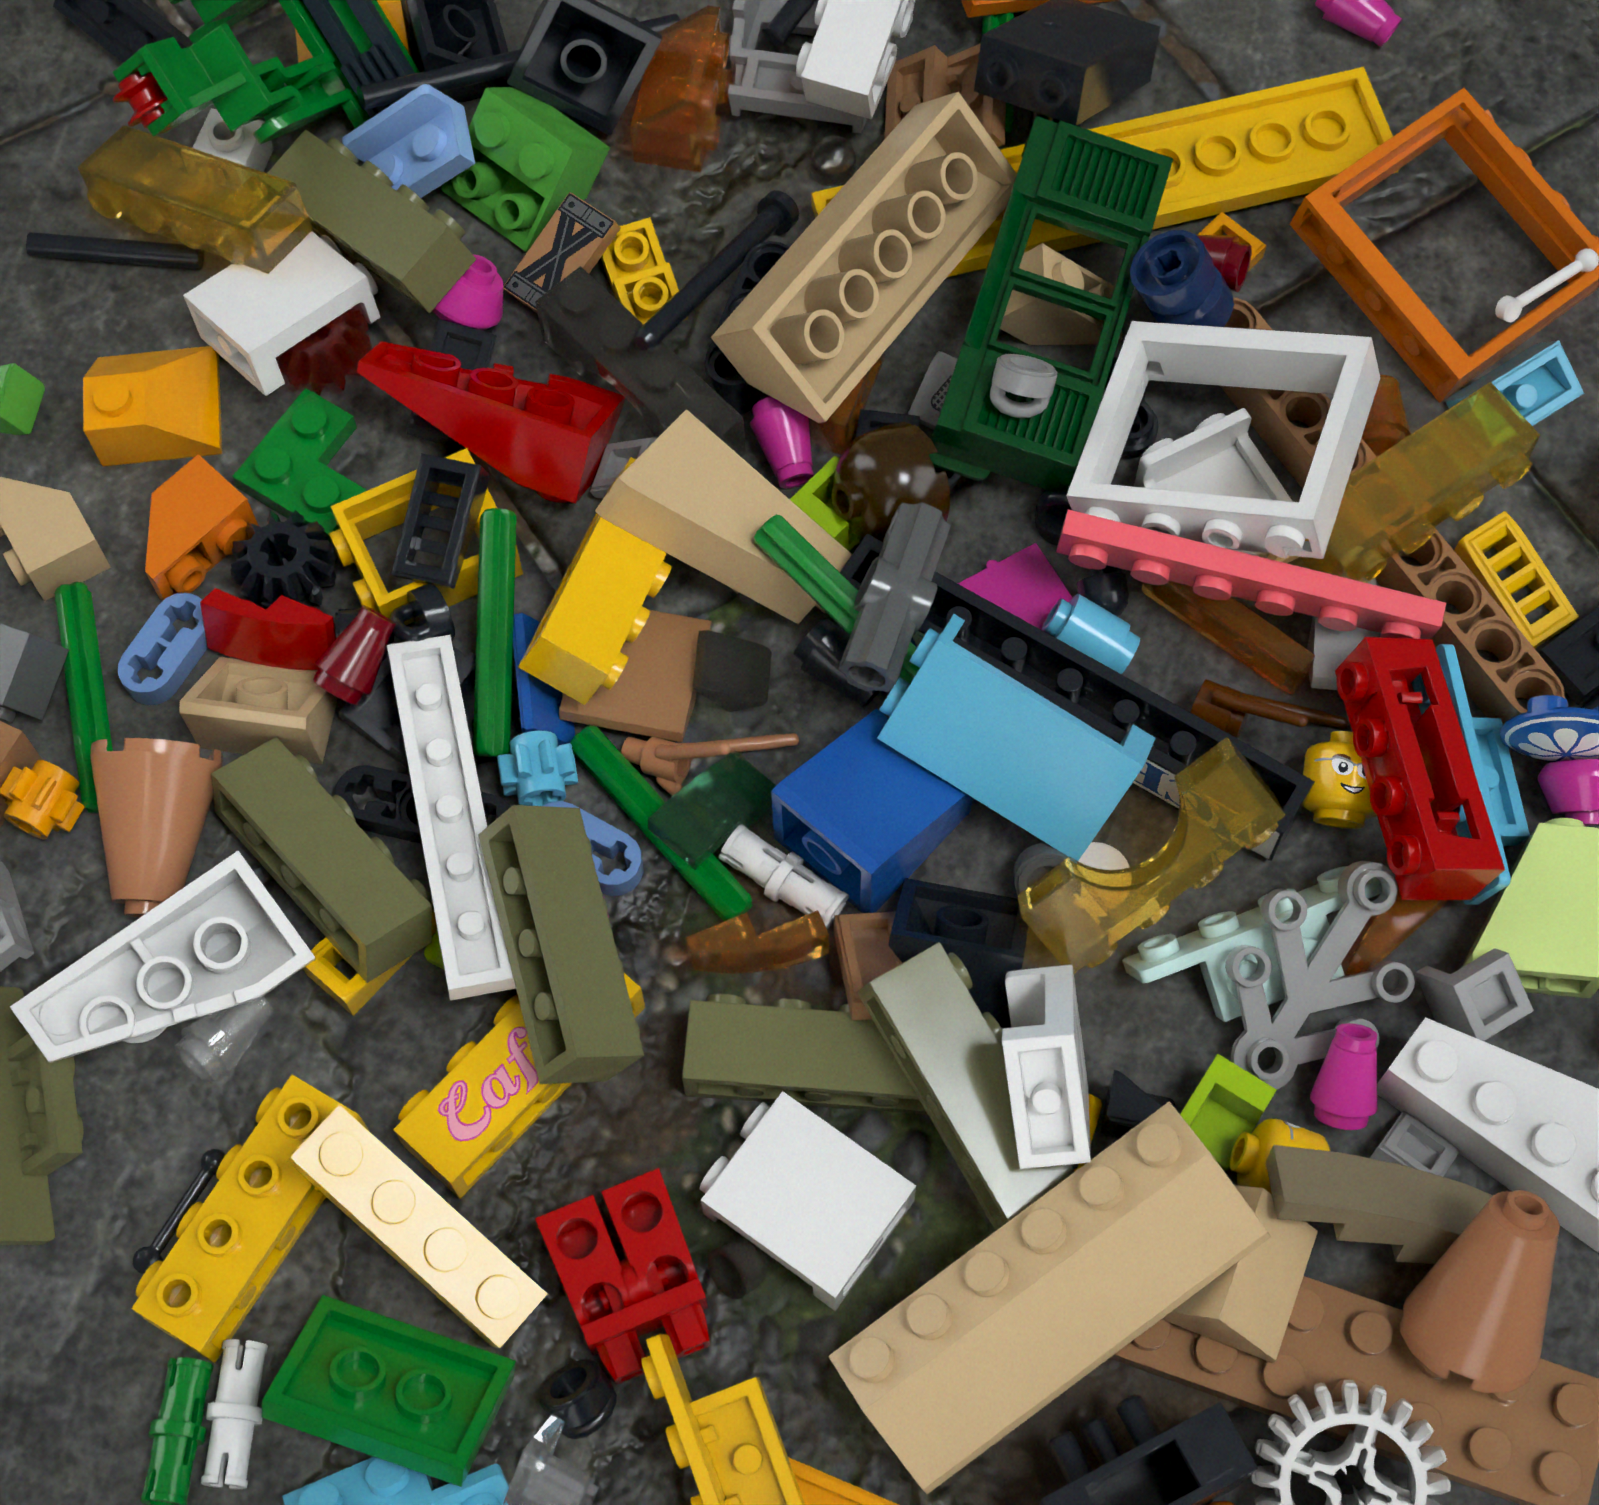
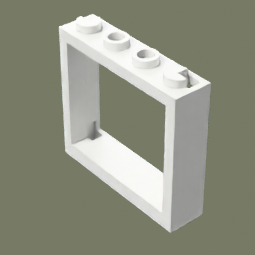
(1236, 359)

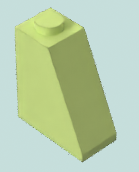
(1550, 912)

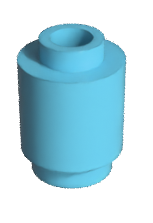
(1092, 632)

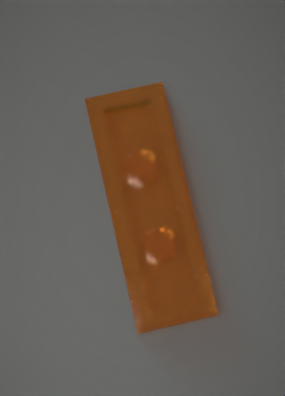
(1239, 634)

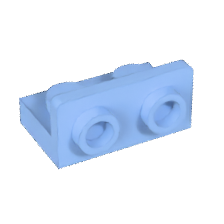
(416, 140)

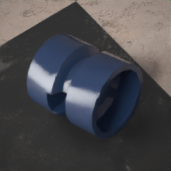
(1181, 281)

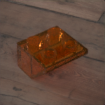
(681, 94)

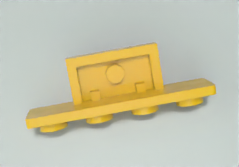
(723, 1436)

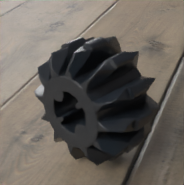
(275, 545)

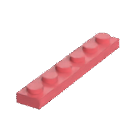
(1225, 573)

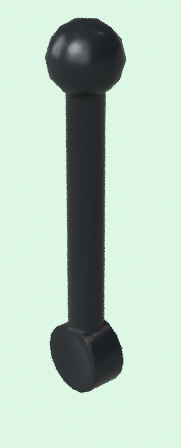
(148, 1255)

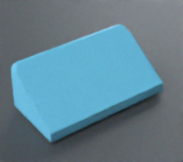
(1532, 381)

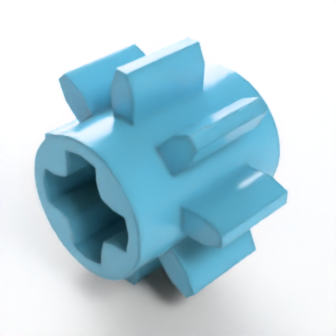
(537, 768)

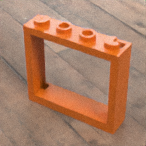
(1384, 293)

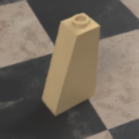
(705, 508)

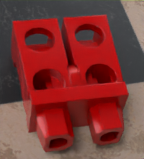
(634, 1295)

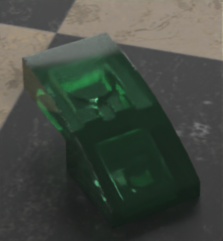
(711, 808)

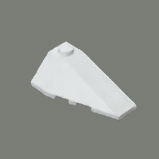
(184, 959)

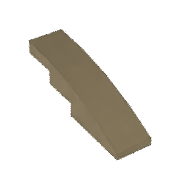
(1373, 1200)

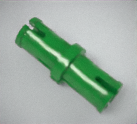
(177, 1432)

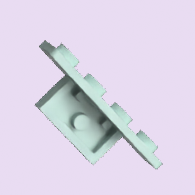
(1226, 931)

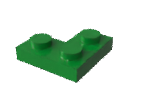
(291, 462)

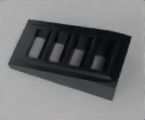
(424, 495)

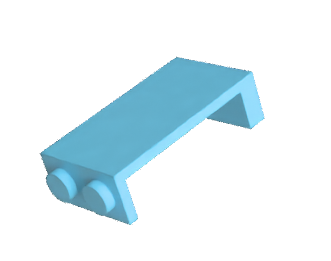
(1009, 744)

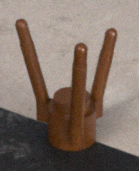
(1230, 709)

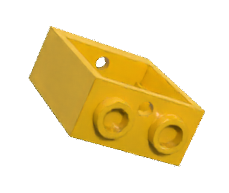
(384, 509)

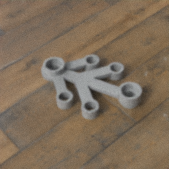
(1309, 984)

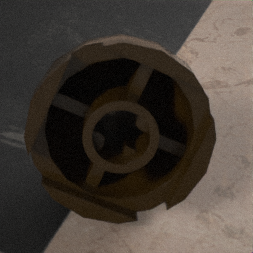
(884, 471)

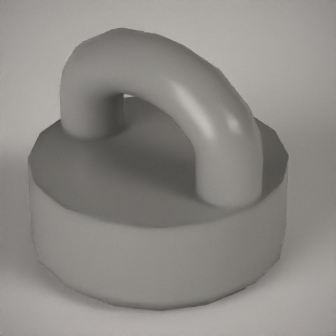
(1022, 377)

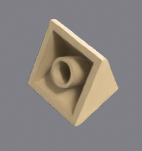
(249, 703)
(1255, 1296)

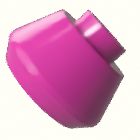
(475, 297)
(1572, 789)

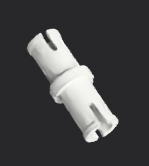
(782, 875)
(234, 1414)

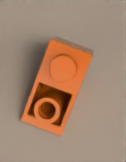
(193, 527)

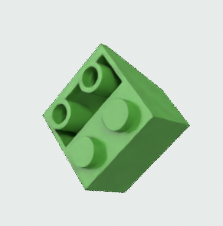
(524, 164)

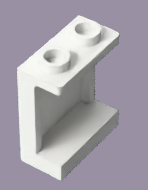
(260, 315)
(1213, 461)
(1046, 1068)
(807, 1197)

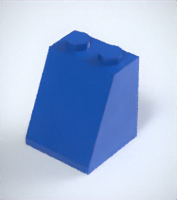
(865, 814)

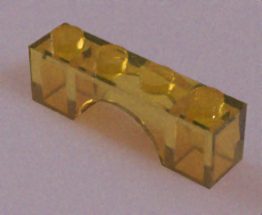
(1088, 909)

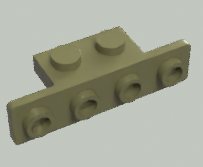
(36, 1128)

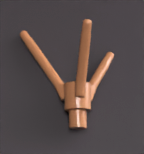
(672, 760)

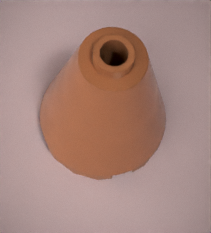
(151, 815)
(1488, 1296)

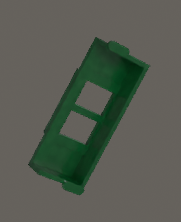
(1087, 188)

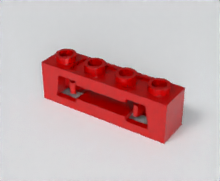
(1417, 770)

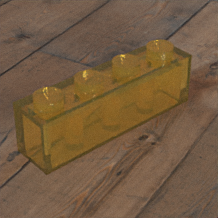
(196, 198)
(1426, 480)

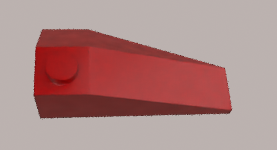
(527, 430)

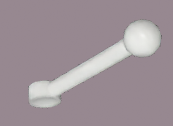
(1510, 308)

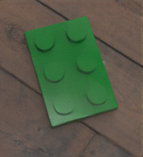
(389, 1390)

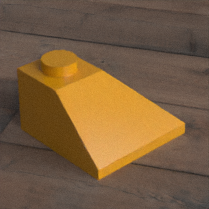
(153, 406)

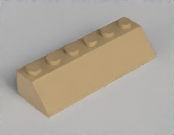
(869, 259)
(1048, 1297)

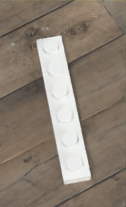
(449, 816)

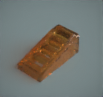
(1390, 931)

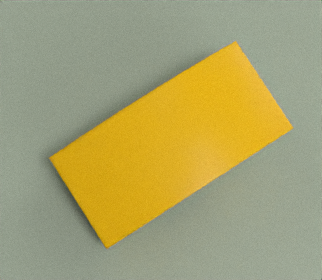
(639, 270)

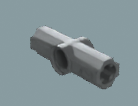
(894, 597)

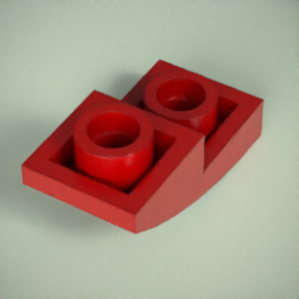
(279, 636)

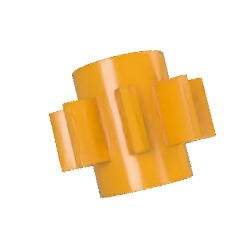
(41, 799)

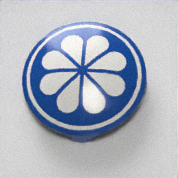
(1553, 730)

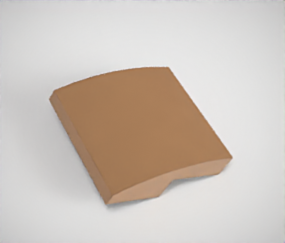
(934, 75)
(654, 688)

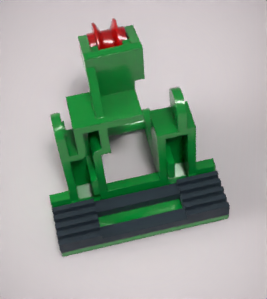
(349, 49)

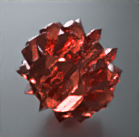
(328, 353)

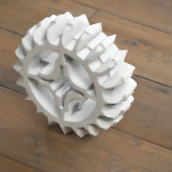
(1321, 1466)

